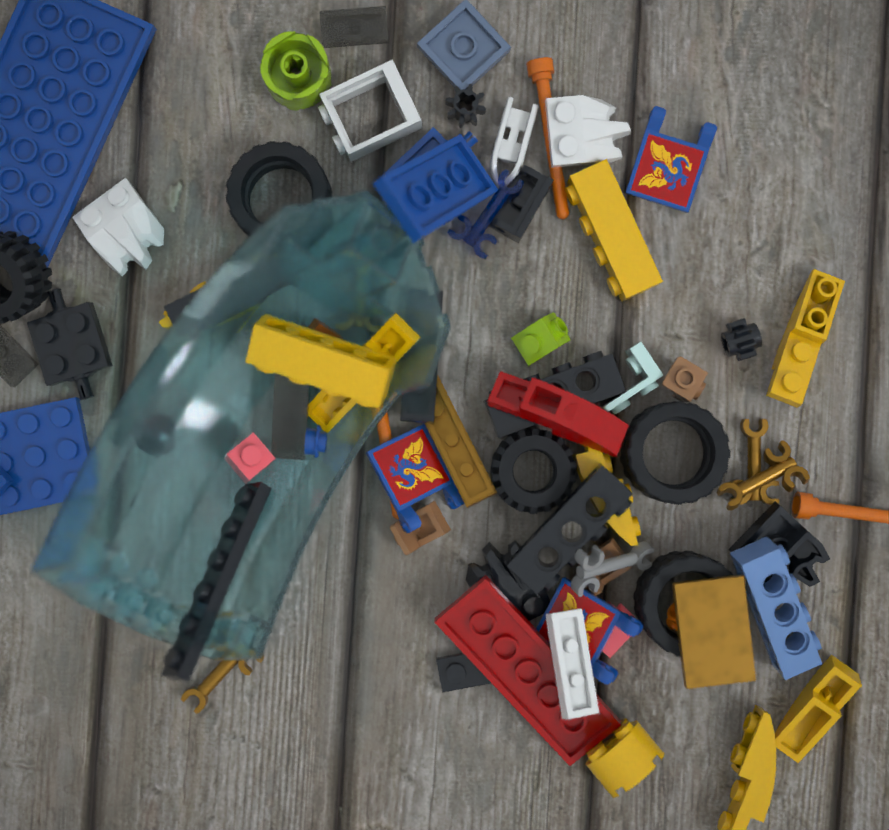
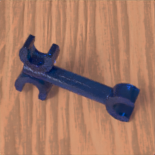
(473, 233)

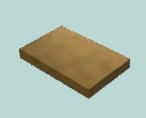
(714, 631)

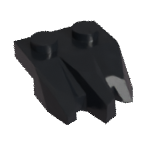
(797, 541)
(496, 569)

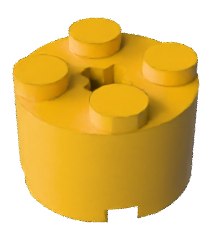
(624, 757)

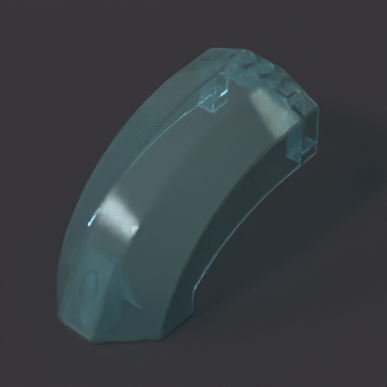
(157, 477)

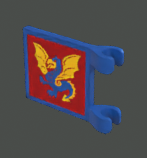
(669, 167)
(412, 471)
(599, 623)

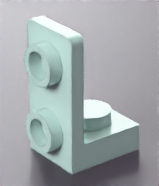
(639, 363)

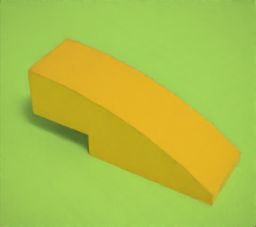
(816, 708)

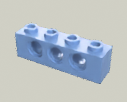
(801, 649)

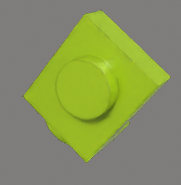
(541, 338)

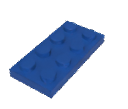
(435, 187)

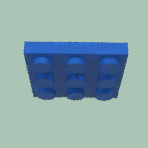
(42, 453)

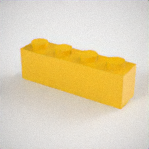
(613, 231)
(320, 361)

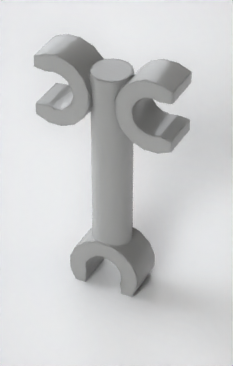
(596, 565)

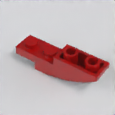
(560, 411)

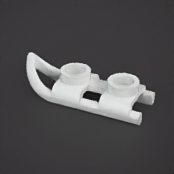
(509, 150)

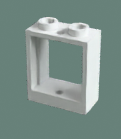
(383, 73)

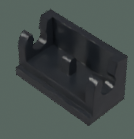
(522, 206)

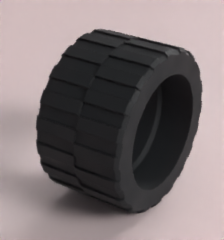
(262, 160)
(715, 452)
(655, 578)

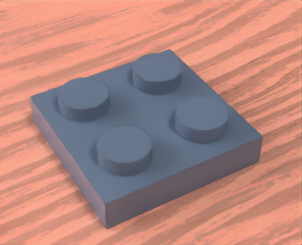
(463, 46)

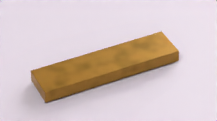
(458, 451)

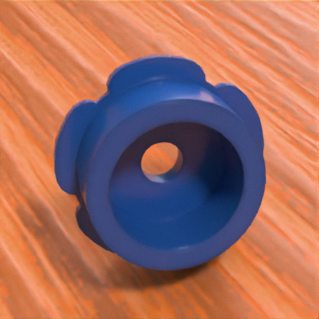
(315, 441)

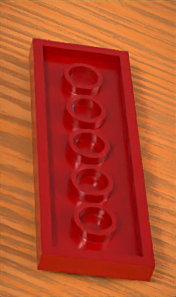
(520, 667)

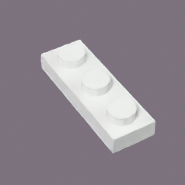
(572, 664)

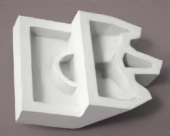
(582, 131)
(120, 227)

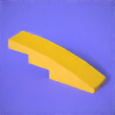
(393, 340)

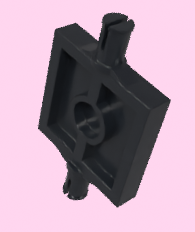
(69, 344)

